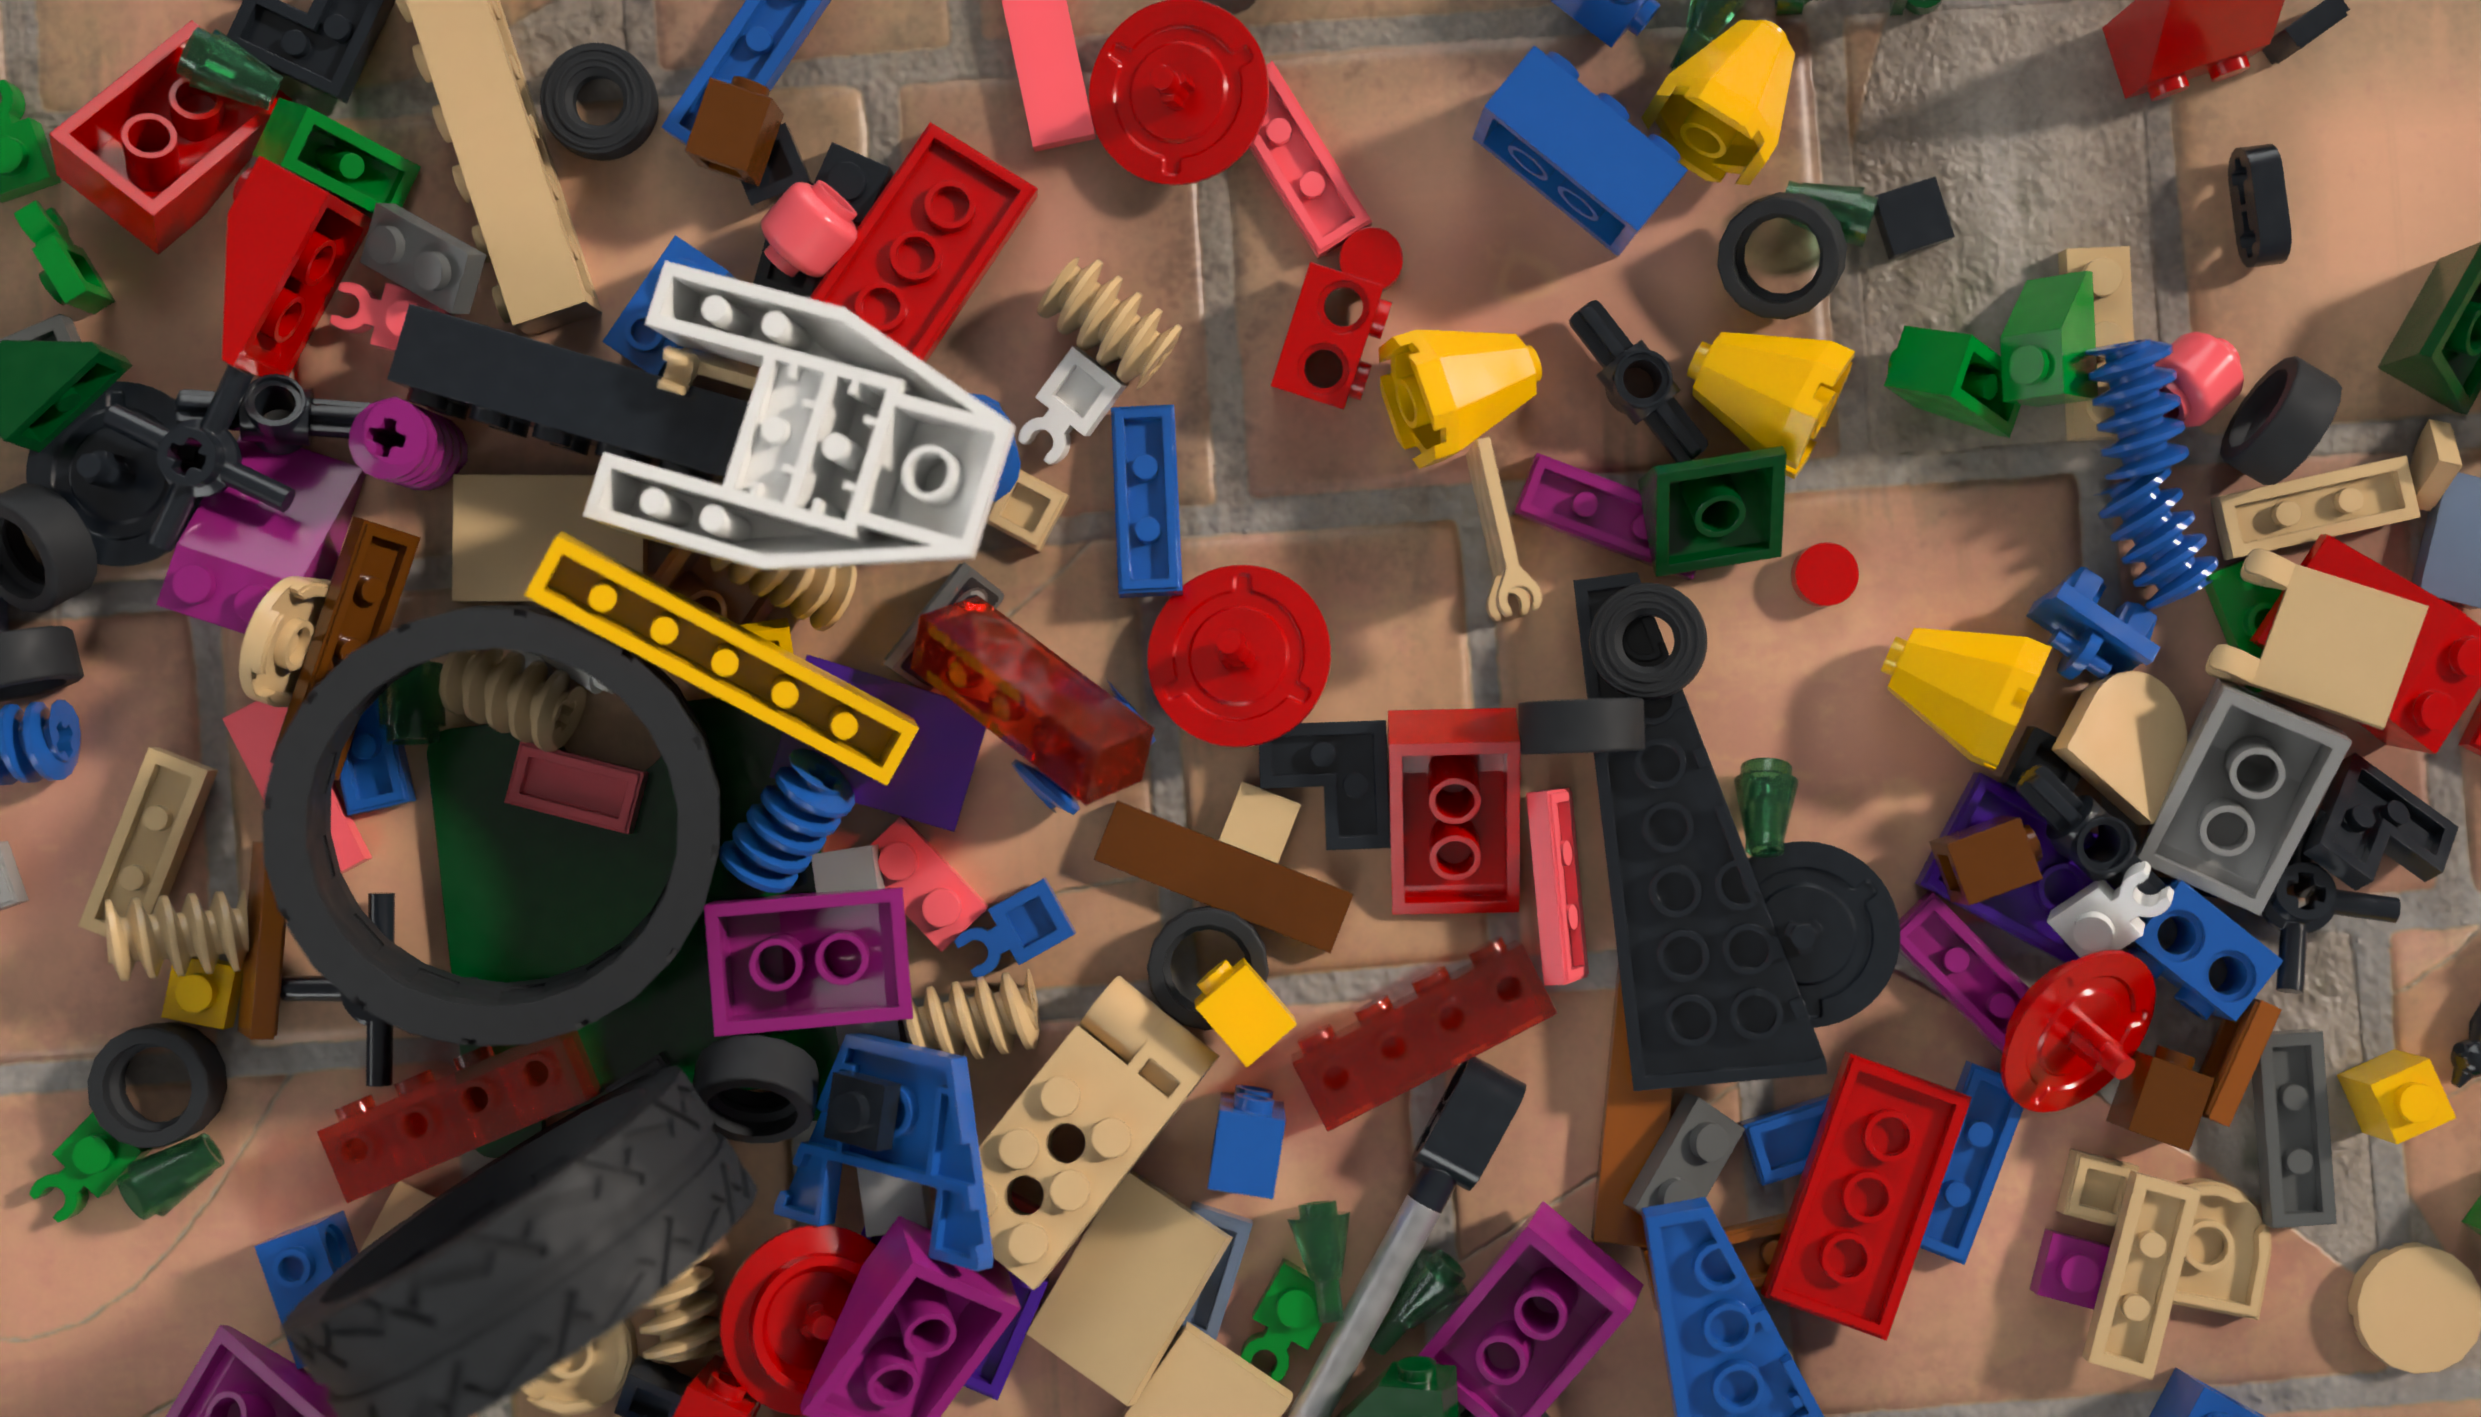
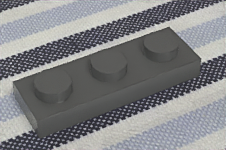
(2294, 1131)

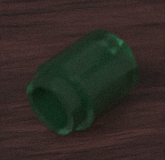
(412, 707)

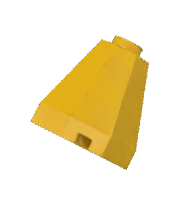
(1727, 102)
(1454, 387)
(1771, 389)
(1966, 685)

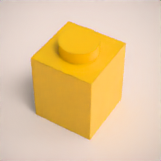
(1243, 1009)
(2396, 1096)

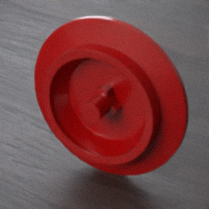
(1179, 92)
(1239, 656)
(2077, 1030)
(786, 1308)

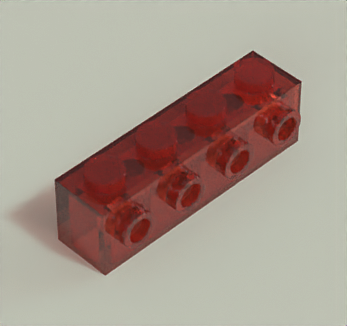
(1032, 699)
(1422, 1033)
(456, 1113)

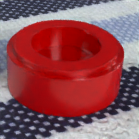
(1372, 256)
(1824, 574)

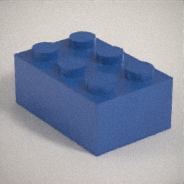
(1578, 149)

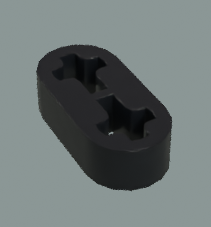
(2259, 205)

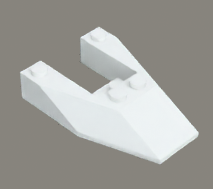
(841, 450)

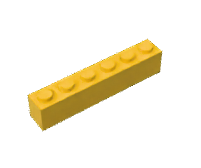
(721, 657)

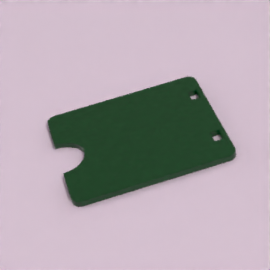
(555, 893)

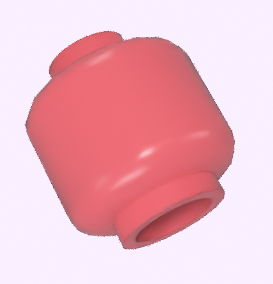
(808, 229)
(2206, 377)

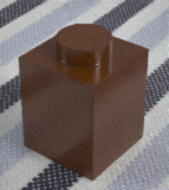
(735, 129)
(1988, 859)
(2162, 1098)

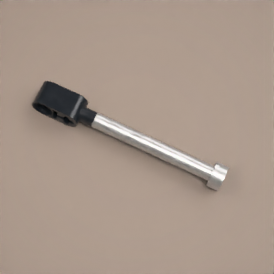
(1452, 1153)

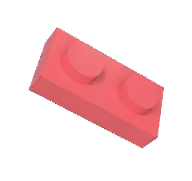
(932, 889)

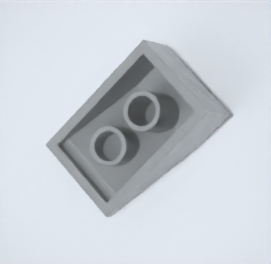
(2243, 795)

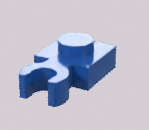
(1025, 925)

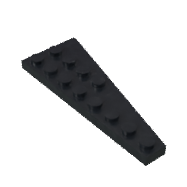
(1692, 931)

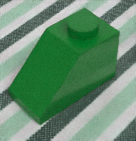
(335, 157)
(2047, 342)
(1951, 378)

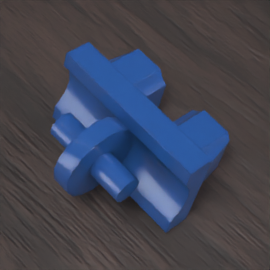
(2090, 634)

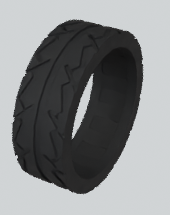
(385, 977)
(526, 1257)

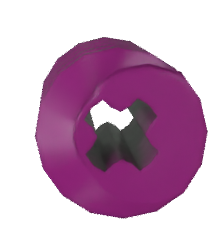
(407, 444)

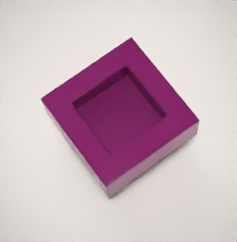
(2069, 1268)

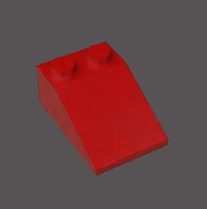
(2170, 41)
(156, 147)
(282, 265)
(2442, 666)
(1454, 810)

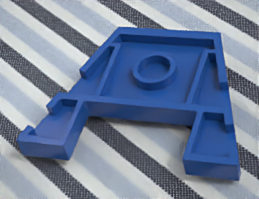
(931, 1146)

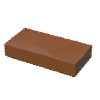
(2235, 1057)

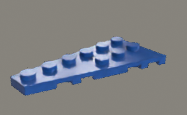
(1713, 1325)

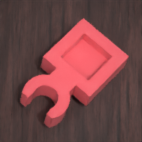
(383, 315)

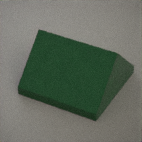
(2441, 335)
(1715, 510)

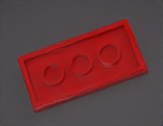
(928, 241)
(1865, 1195)

